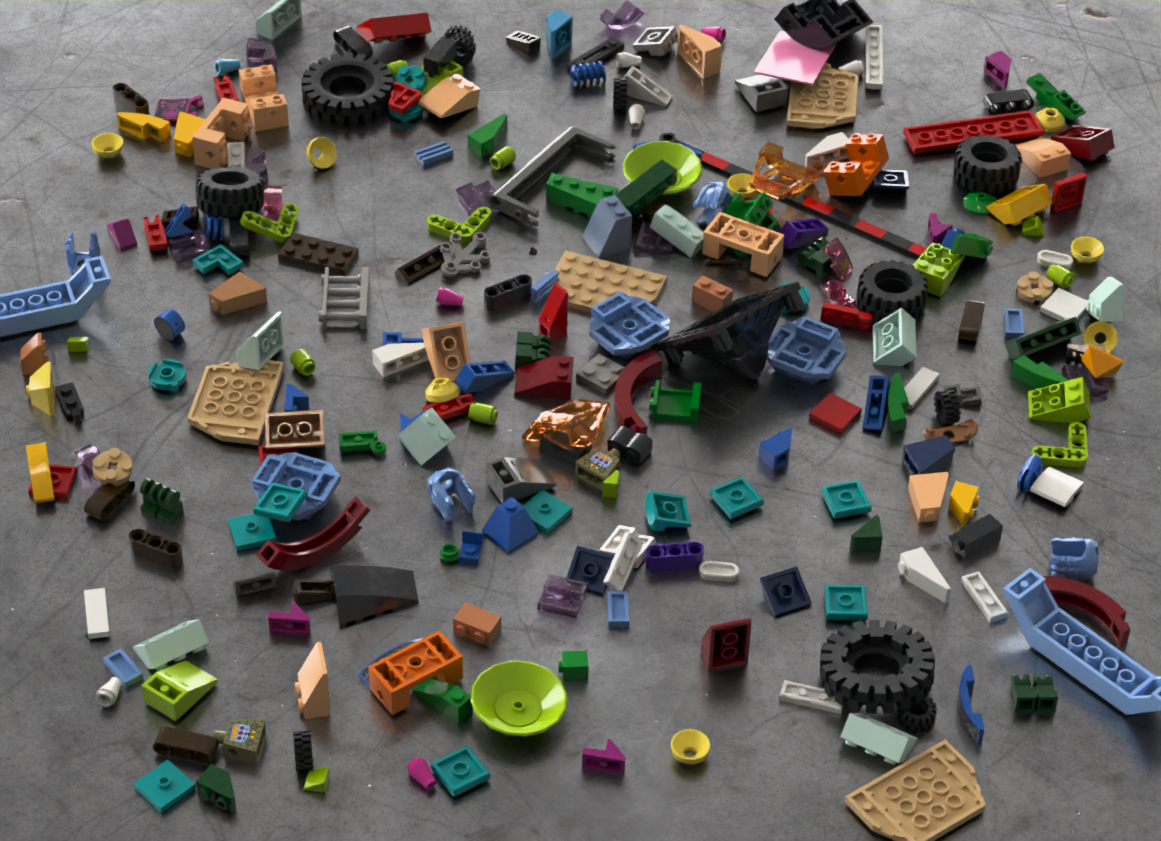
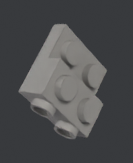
(657, 40)

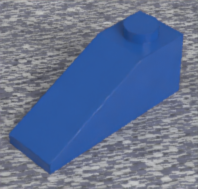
(482, 375)
(876, 402)

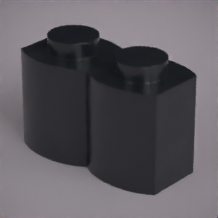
(630, 444)

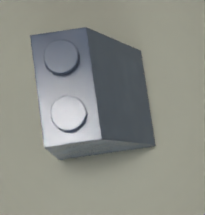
(609, 228)

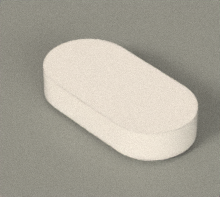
(1049, 258)
(718, 571)

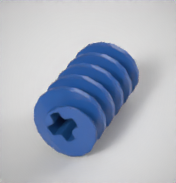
(587, 72)

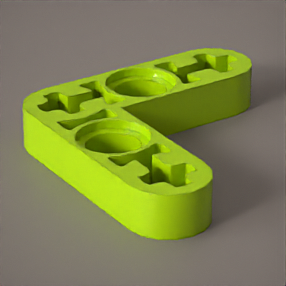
(440, 224)
(275, 228)
(1072, 450)

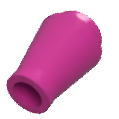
(717, 33)
(448, 297)
(421, 772)

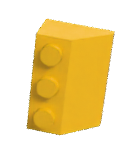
(1021, 204)

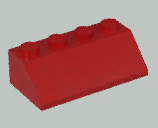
(395, 27)

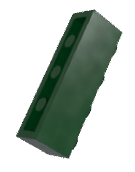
(648, 186)
(1043, 338)

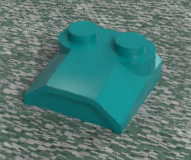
(666, 511)

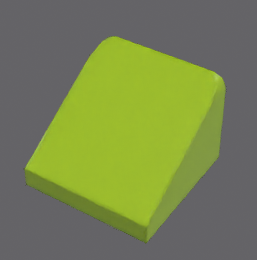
(1033, 227)
(77, 344)
(611, 485)
(317, 780)

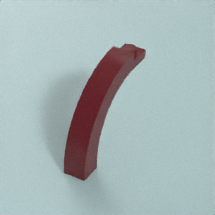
(630, 379)
(319, 546)
(1093, 602)

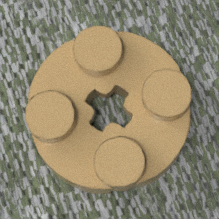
(1042, 287)
(109, 458)

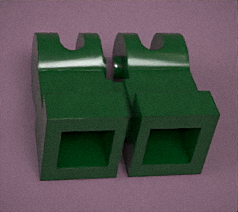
(816, 257)
(531, 348)
(161, 501)
(1041, 695)

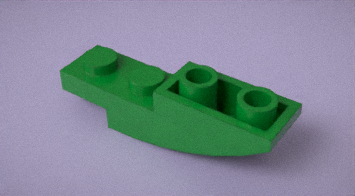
(1052, 98)

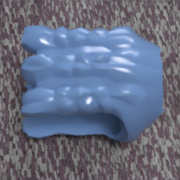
(711, 200)
(75, 258)
(455, 484)
(1074, 558)

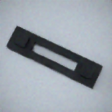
(610, 46)

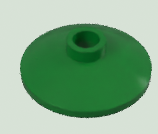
(977, 202)

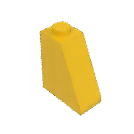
(185, 129)

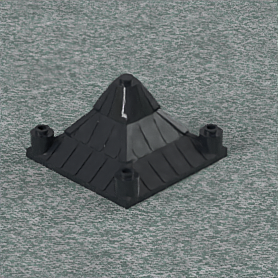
(737, 332)

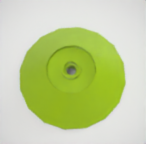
(677, 155)
(519, 698)

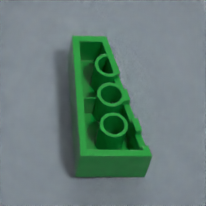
(577, 193)

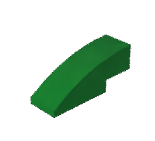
(1035, 375)
(897, 404)

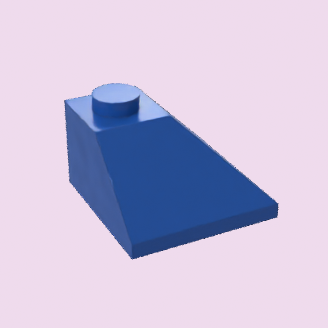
(510, 526)

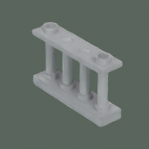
(361, 291)

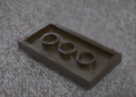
(318, 253)

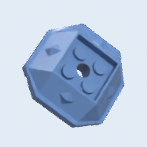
(627, 325)
(806, 350)
(298, 472)

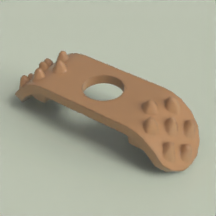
(961, 432)

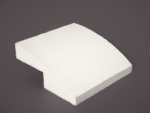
(1056, 486)
(613, 542)

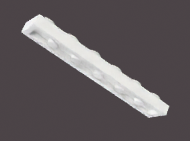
(874, 57)

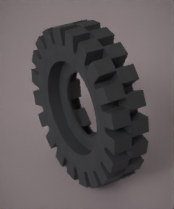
(370, 103)
(848, 645)

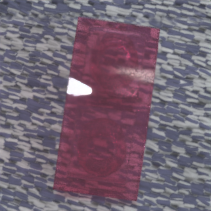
(272, 198)
(841, 260)
(837, 294)

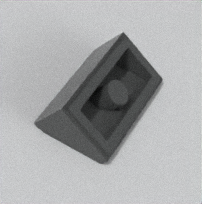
(254, 583)

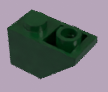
(217, 787)

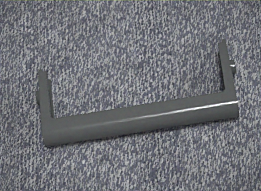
(505, 196)

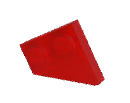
(403, 98)

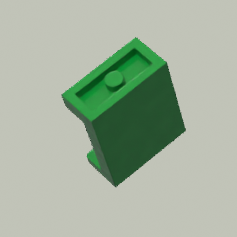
(750, 210)
(675, 403)

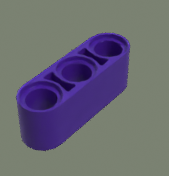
(674, 556)

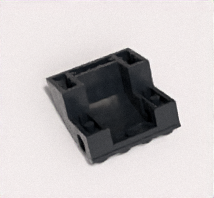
(822, 21)

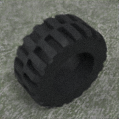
(987, 164)
(229, 192)
(891, 277)

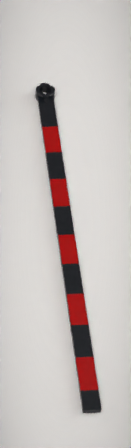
(815, 206)

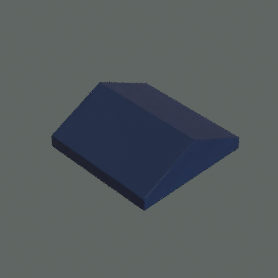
(891, 179)
(590, 567)
(785, 591)

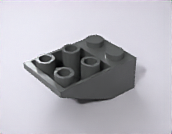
(763, 91)
(517, 477)

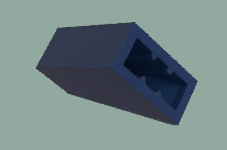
(928, 455)

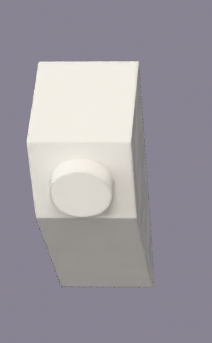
(645, 89)
(829, 150)
(398, 357)
(923, 573)

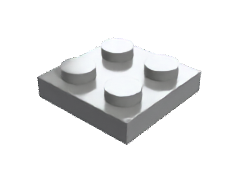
(600, 373)

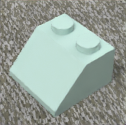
(426, 436)

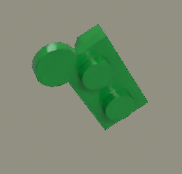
(361, 441)

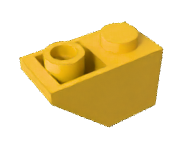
(962, 501)

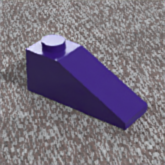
(802, 231)

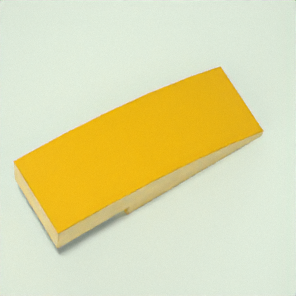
(144, 125)
(40, 472)

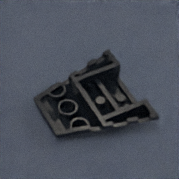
(371, 590)

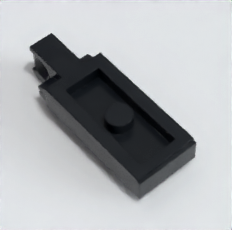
(70, 401)

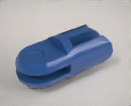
(214, 225)
(1029, 473)

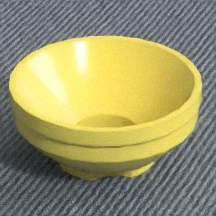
(1050, 123)
(106, 142)
(327, 150)
(739, 183)
(1087, 246)
(1109, 331)
(441, 390)
(690, 740)

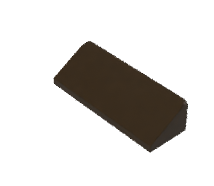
(420, 265)

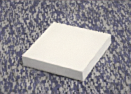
(1064, 305)

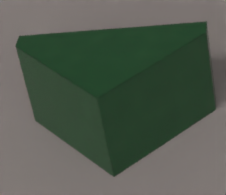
(868, 536)

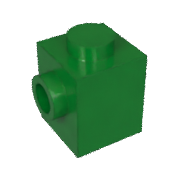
(574, 665)

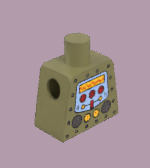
(597, 466)
(243, 740)

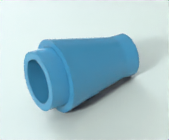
(225, 66)

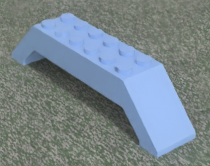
(54, 302)
(1080, 649)

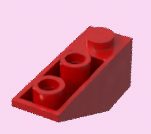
(554, 314)

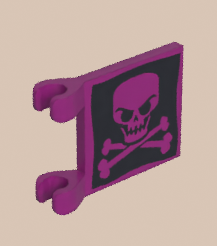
(170, 108)

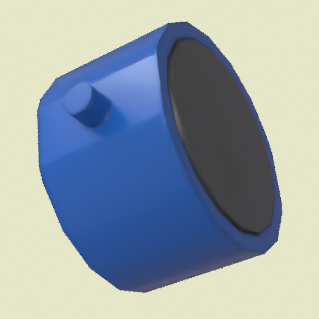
(169, 324)

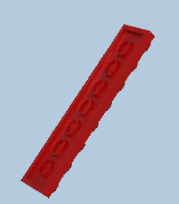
(950, 134)

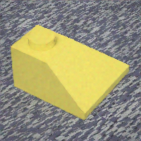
(42, 389)

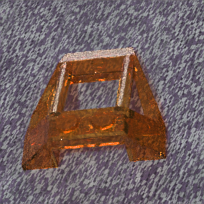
(773, 156)
(578, 432)

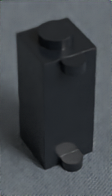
(439, 56)
(558, 446)
(976, 536)

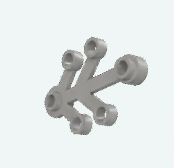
(451, 268)

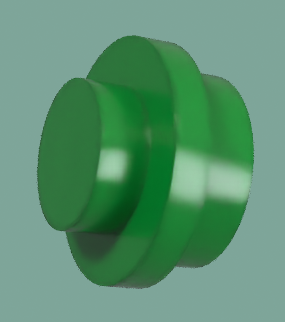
(449, 552)

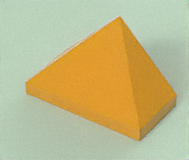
(1101, 362)

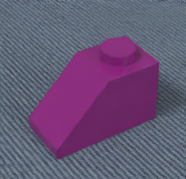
(998, 66)

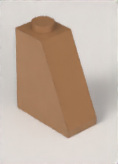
(237, 294)

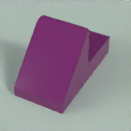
(937, 230)
(122, 233)
(294, 622)
(609, 760)

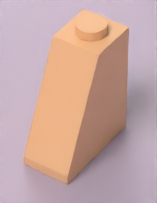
(927, 494)

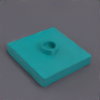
(736, 497)
(846, 499)
(280, 502)
(547, 511)
(250, 531)
(845, 602)
(460, 771)
(164, 786)

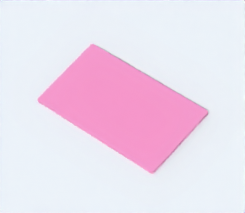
(792, 60)

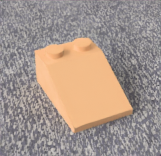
(699, 51)
(451, 96)
(1044, 156)
(446, 349)
(313, 685)

